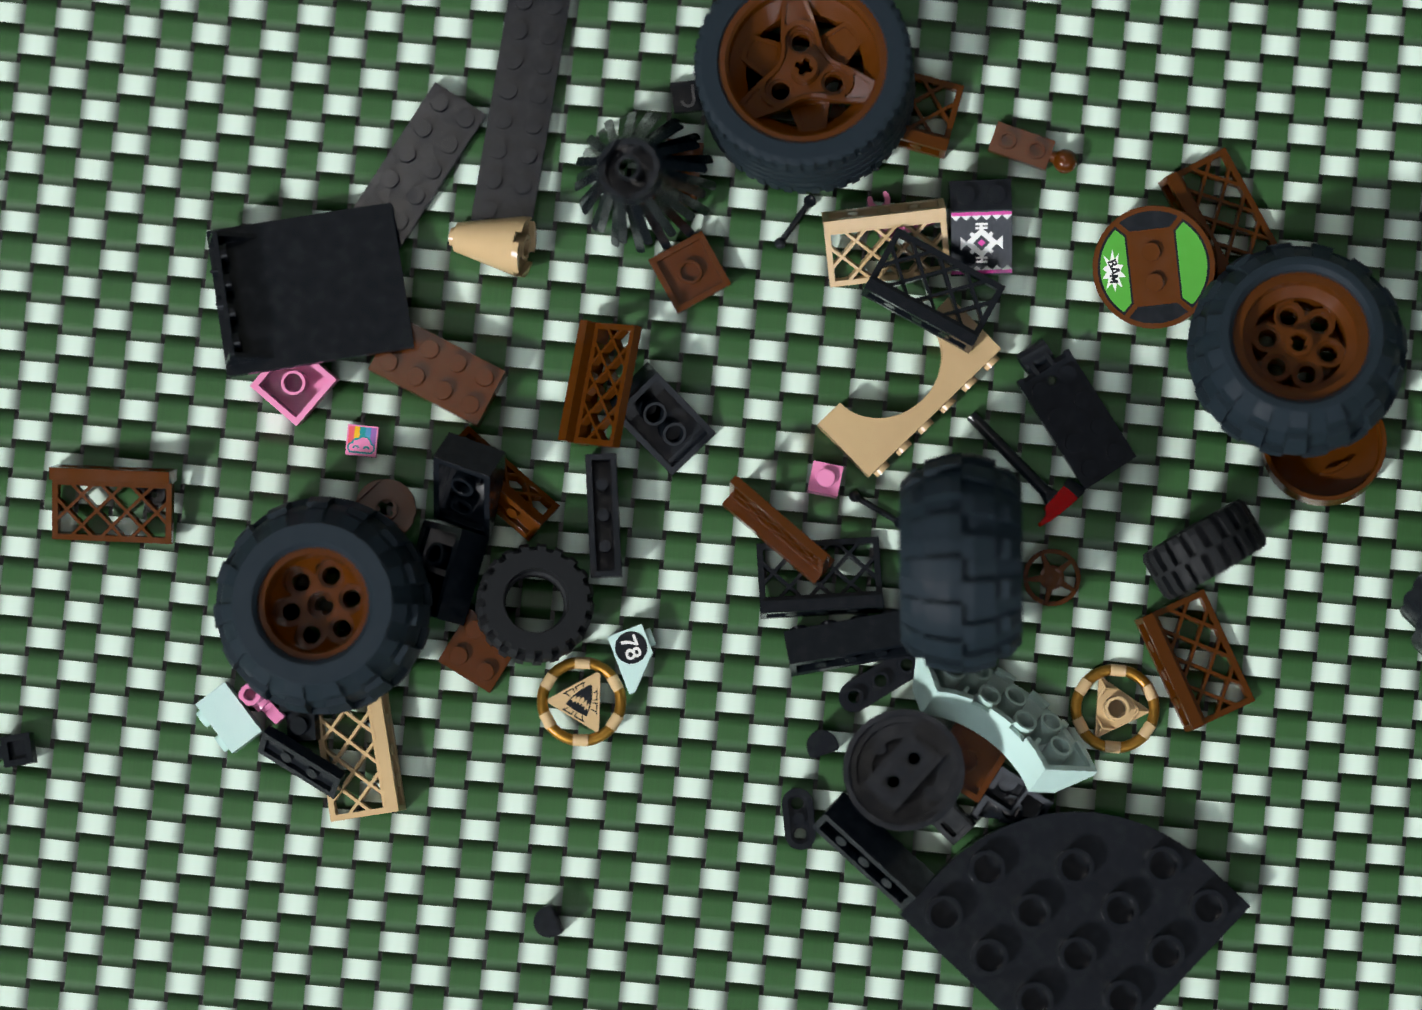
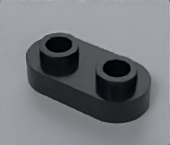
(798, 818)

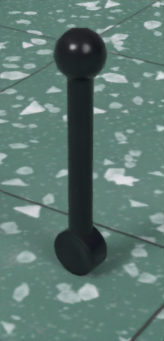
(809, 202)
(855, 496)

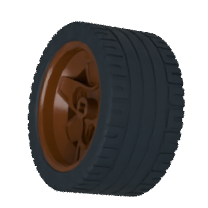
(816, 152)

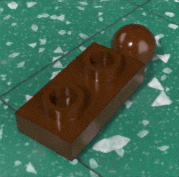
(1030, 149)

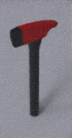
(1055, 500)

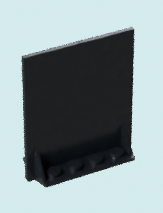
(309, 290)

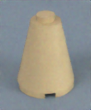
(497, 242)

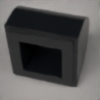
(821, 743)
(548, 922)

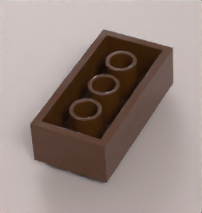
(442, 375)

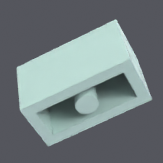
(229, 718)

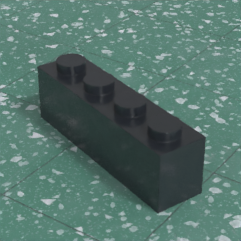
(603, 515)
(844, 642)
(873, 852)

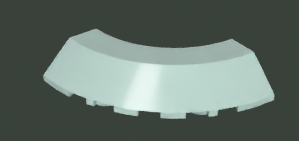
(1010, 720)

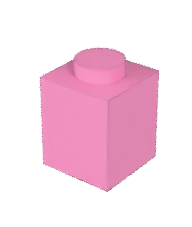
(825, 479)

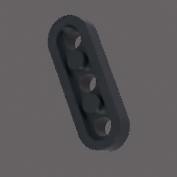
(866, 686)

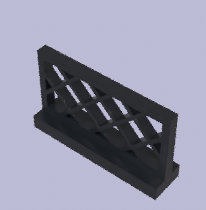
(920, 313)
(828, 603)

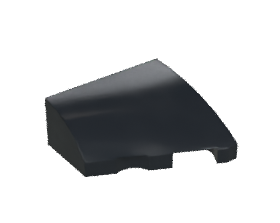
(1010, 800)

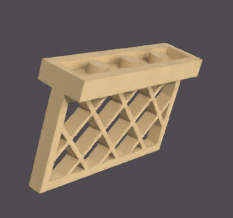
(876, 219)
(385, 758)

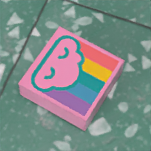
(362, 440)

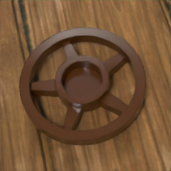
(1051, 577)

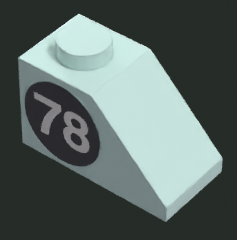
(633, 654)

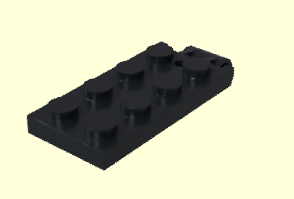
(1072, 414)

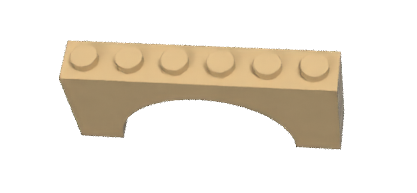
(874, 440)

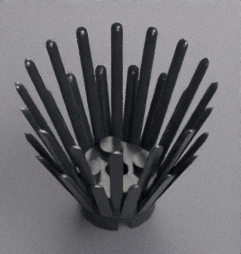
(651, 187)

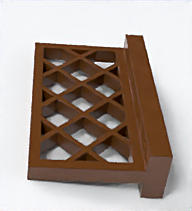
(915, 138)
(1181, 197)
(587, 383)
(112, 477)
(777, 531)
(1170, 669)

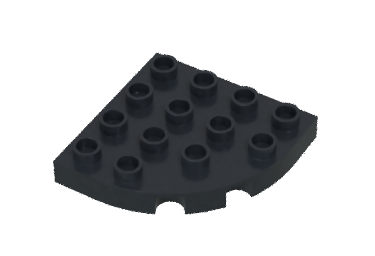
(1074, 913)

